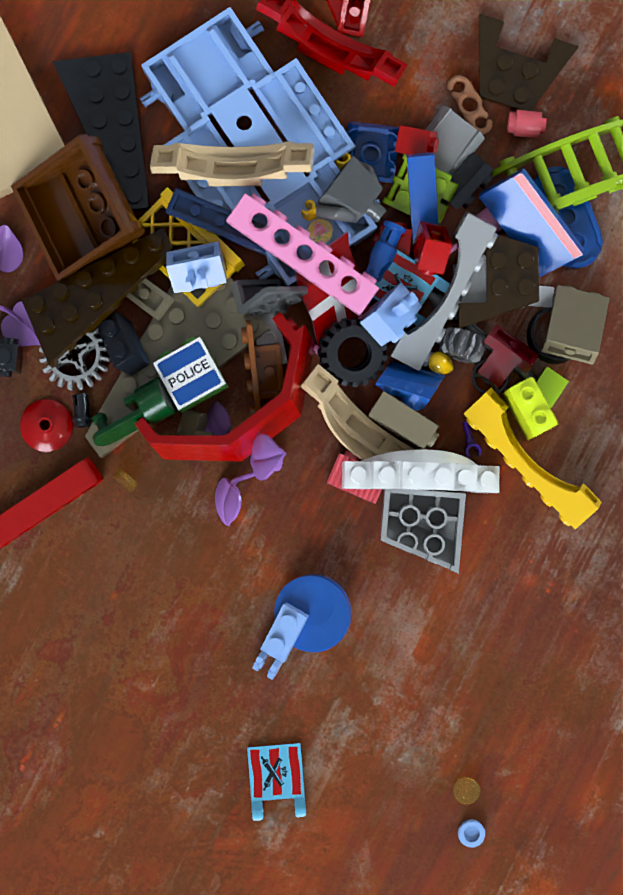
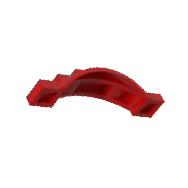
(331, 46)

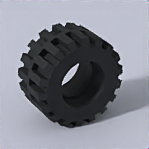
(329, 353)

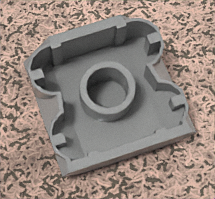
(455, 138)

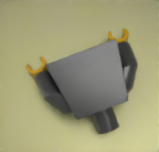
(349, 194)

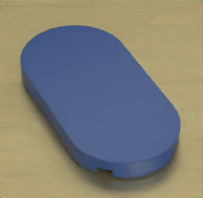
(578, 218)

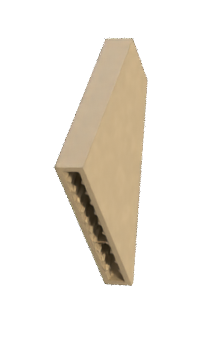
(25, 125)

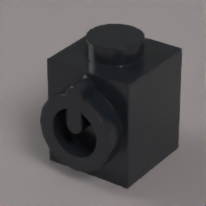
(10, 356)

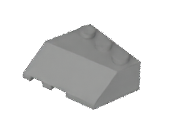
(425, 523)

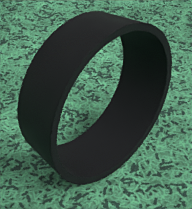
(532, 344)

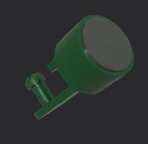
(148, 401)

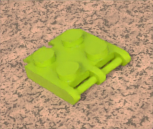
(444, 187)

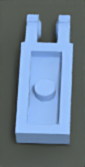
(281, 638)

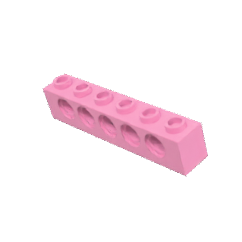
(354, 300)

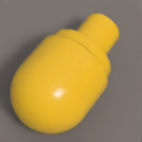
(440, 363)

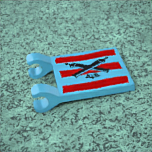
(405, 271)
(275, 775)

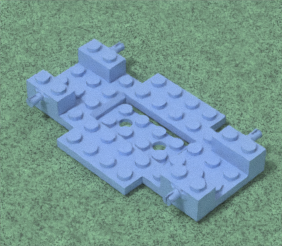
(212, 75)

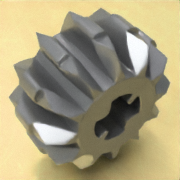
(462, 345)

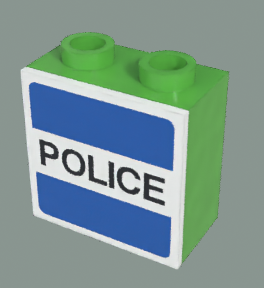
(190, 374)

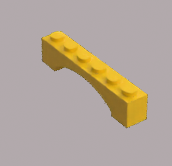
(571, 501)

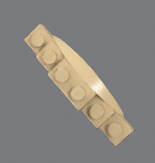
(232, 164)
(346, 421)

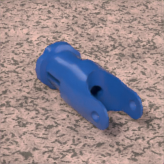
(384, 250)

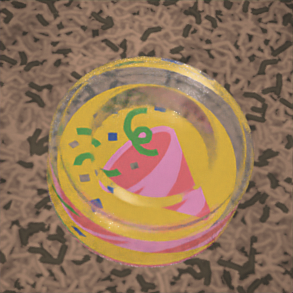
(320, 230)

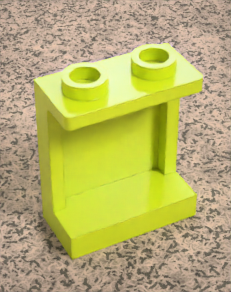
(530, 408)

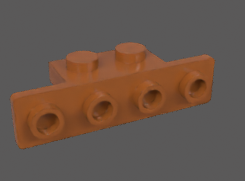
(265, 368)

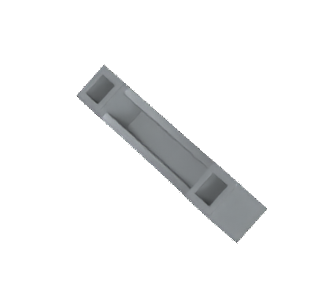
(416, 343)

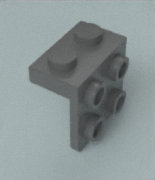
(265, 296)

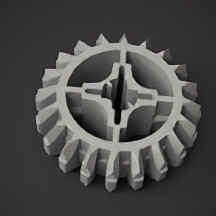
(86, 374)

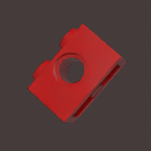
(431, 248)

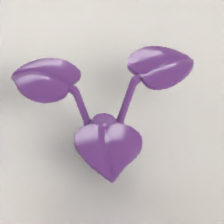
(17, 323)
(264, 460)

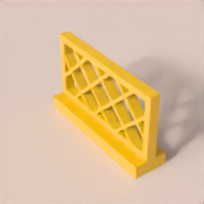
(232, 261)

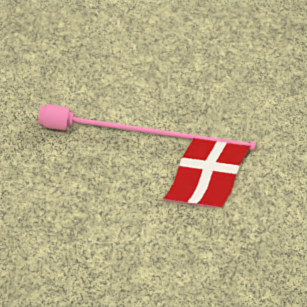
(324, 308)

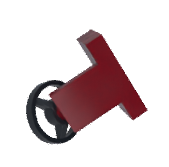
(506, 355)

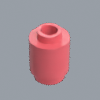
(526, 124)

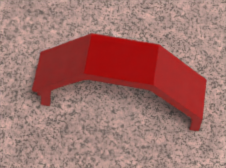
(268, 420)

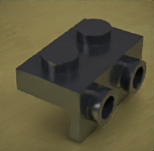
(470, 176)

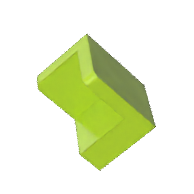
(551, 385)

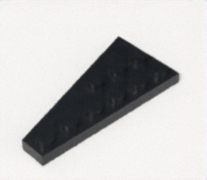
(107, 106)

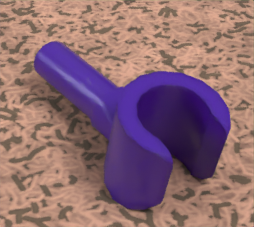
(469, 440)

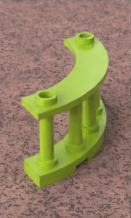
(583, 190)

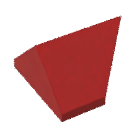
(350, 15)

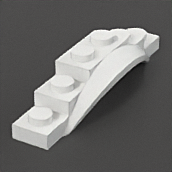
(420, 471)

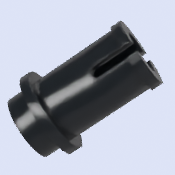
(81, 410)

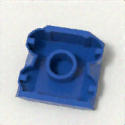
(375, 146)
(409, 384)

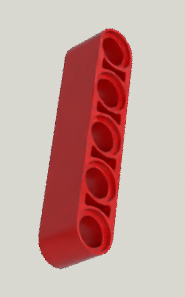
(48, 500)

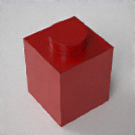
(416, 140)

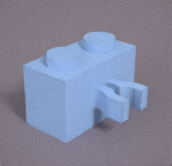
(196, 267)
(392, 314)

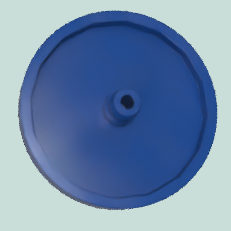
(327, 610)

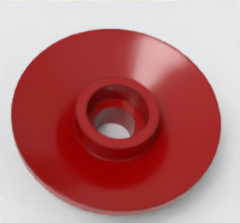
(60, 425)

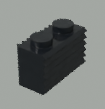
(123, 344)

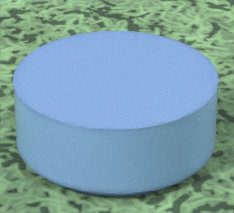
(471, 833)

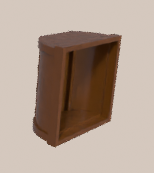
(77, 207)

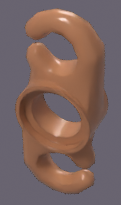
(469, 92)

